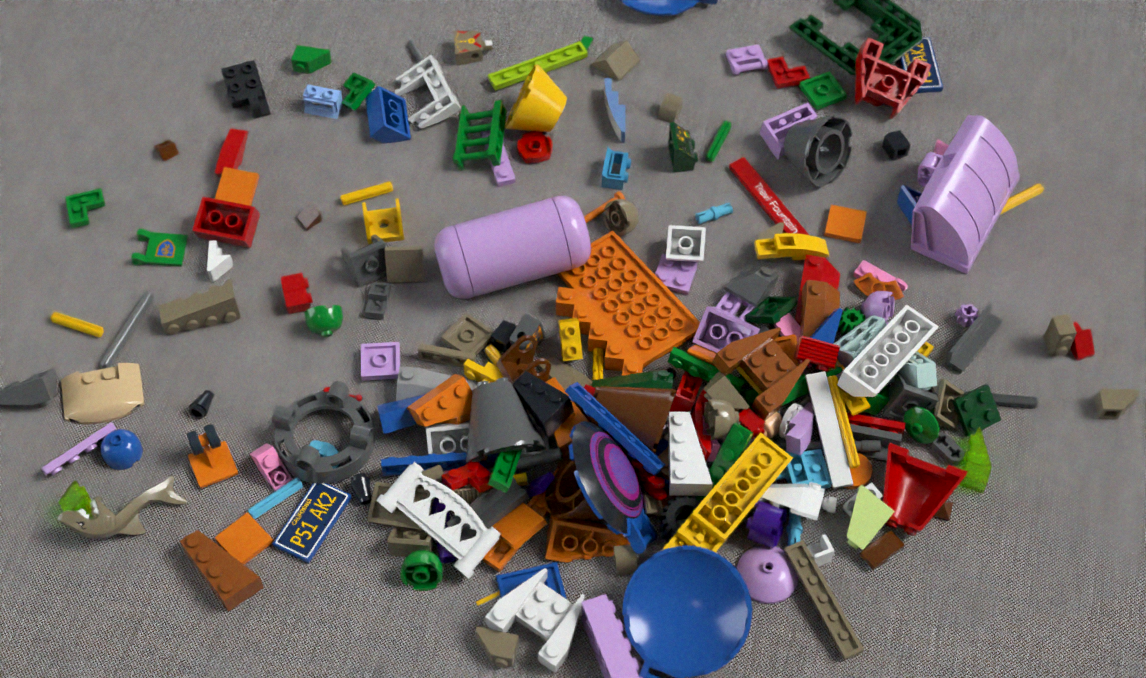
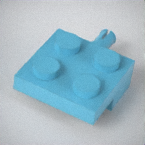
(806, 469)

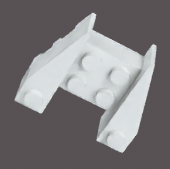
(542, 613)

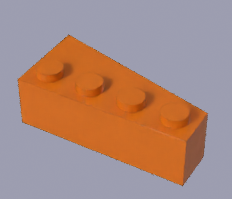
(562, 434)

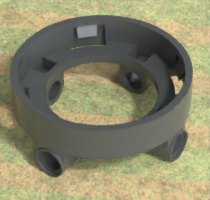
(307, 463)

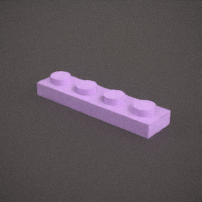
(503, 173)
(72, 454)

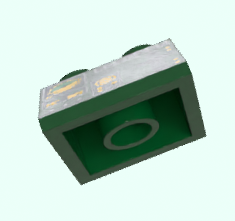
(681, 149)

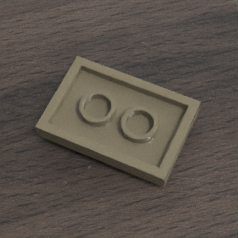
(380, 515)

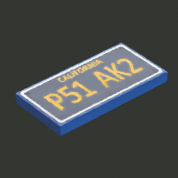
(925, 53)
(312, 521)

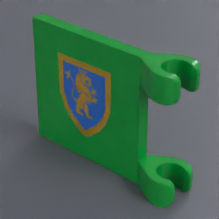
(162, 248)

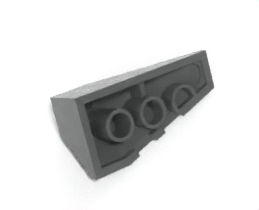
(34, 390)

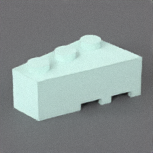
(858, 339)
(919, 372)

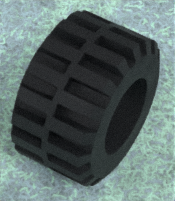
(676, 510)

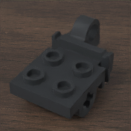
(245, 88)

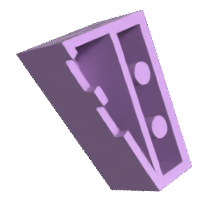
(776, 128)

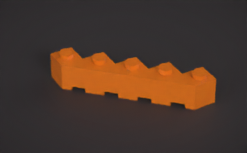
(617, 352)

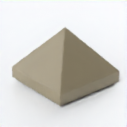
(652, 505)

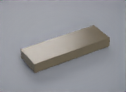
(444, 355)

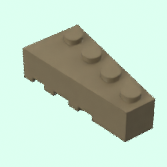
(200, 309)

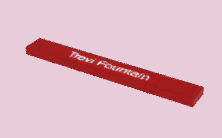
(765, 196)

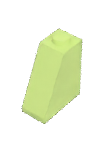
(866, 518)

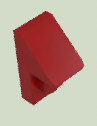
(1082, 345)

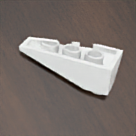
(800, 498)

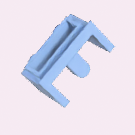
(325, 97)

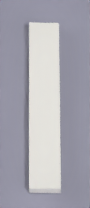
(829, 430)

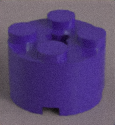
(766, 524)

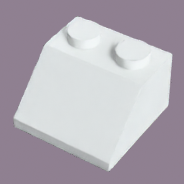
(685, 243)

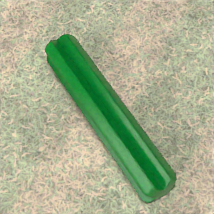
(718, 141)

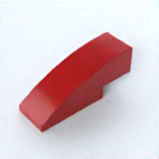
(232, 150)

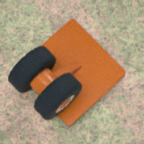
(214, 461)

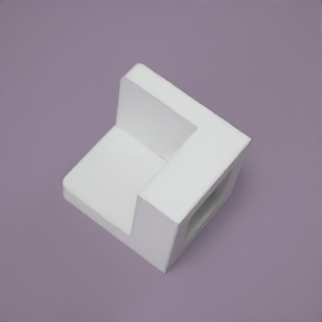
(822, 551)

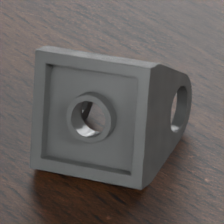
(358, 261)
(902, 394)

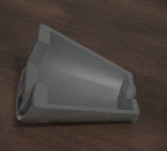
(499, 422)

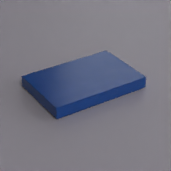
(510, 581)

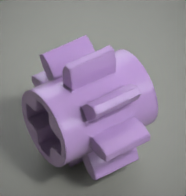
(966, 315)

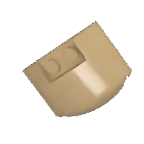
(102, 394)

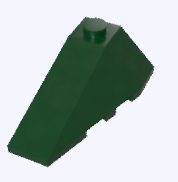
(648, 379)

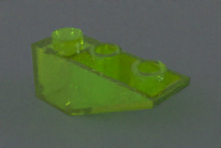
(977, 463)

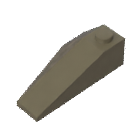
(566, 374)

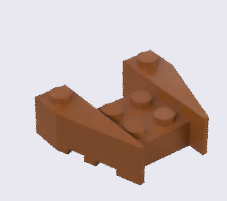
(766, 367)

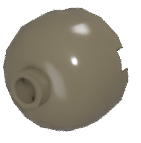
(621, 216)
(720, 417)

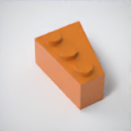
(443, 402)

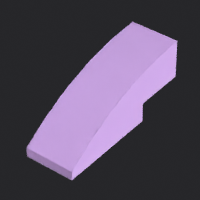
(800, 430)

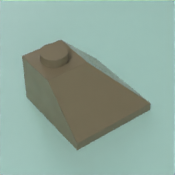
(721, 388)

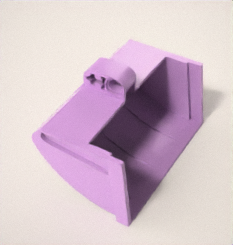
(963, 194)

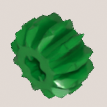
(849, 320)

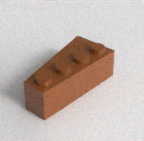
(223, 573)

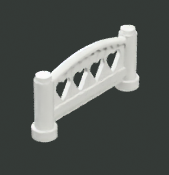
(469, 551)

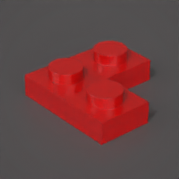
(783, 76)
(472, 474)

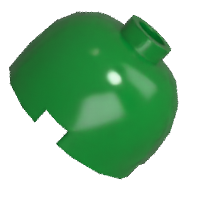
(324, 320)
(421, 570)

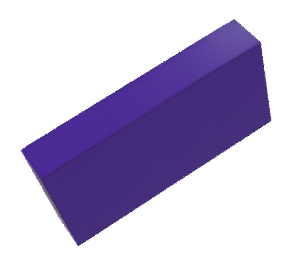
(539, 484)

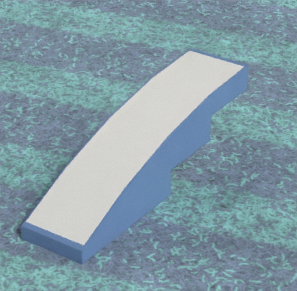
(615, 112)

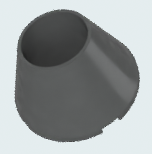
(820, 148)

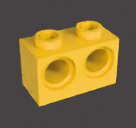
(570, 339)

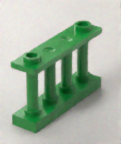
(494, 140)

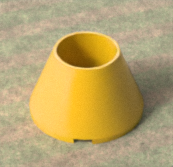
(538, 103)

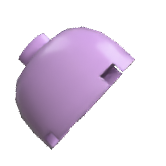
(879, 304)

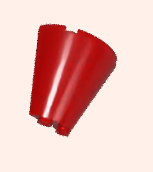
(916, 489)

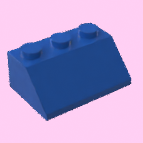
(387, 116)

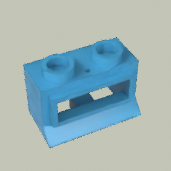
(615, 181)

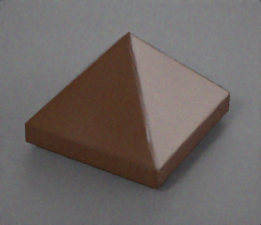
(945, 511)

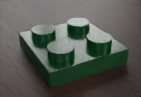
(771, 309)
(976, 409)

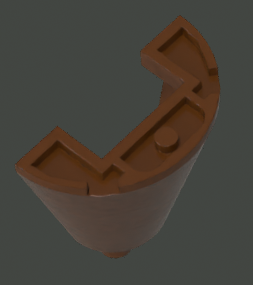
(638, 409)

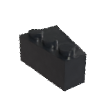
(543, 402)

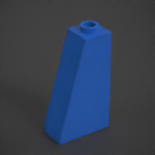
(396, 414)

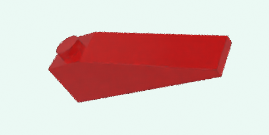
(817, 269)

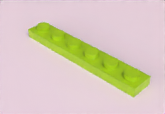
(548, 62)

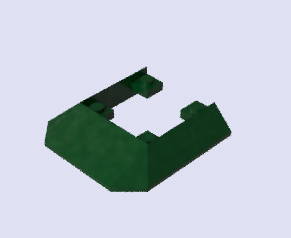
(894, 25)

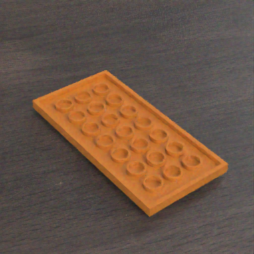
(632, 299)

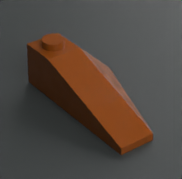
(817, 304)

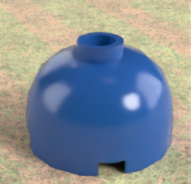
(121, 449)

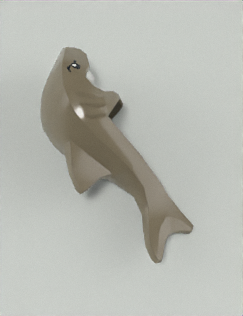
(126, 521)

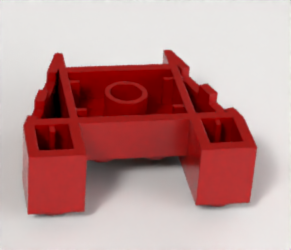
(884, 80)

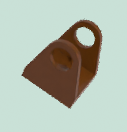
(516, 361)

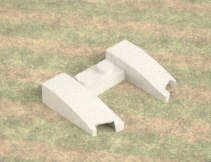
(445, 102)

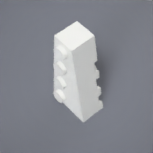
(686, 461)

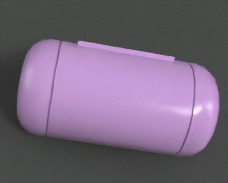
(512, 247)

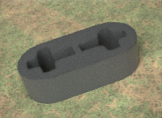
(948, 448)

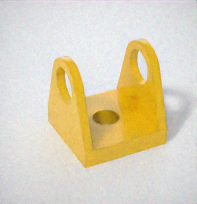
(389, 216)

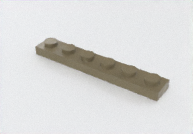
(823, 600)

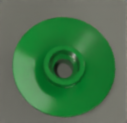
(921, 425)

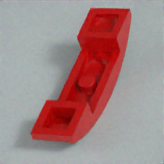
(697, 418)

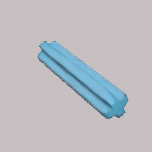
(275, 498)

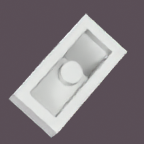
(217, 263)

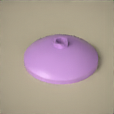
(764, 584)

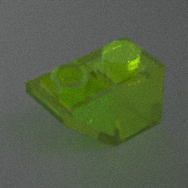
(76, 499)

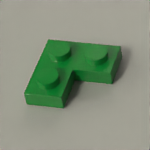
(359, 89)
(79, 205)

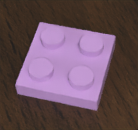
(676, 274)
(380, 361)

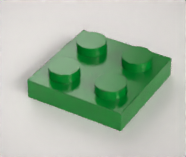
(823, 90)

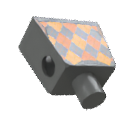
(528, 326)

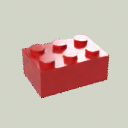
(226, 222)

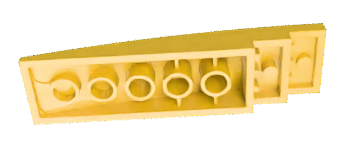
(733, 496)

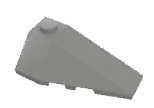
(418, 381)

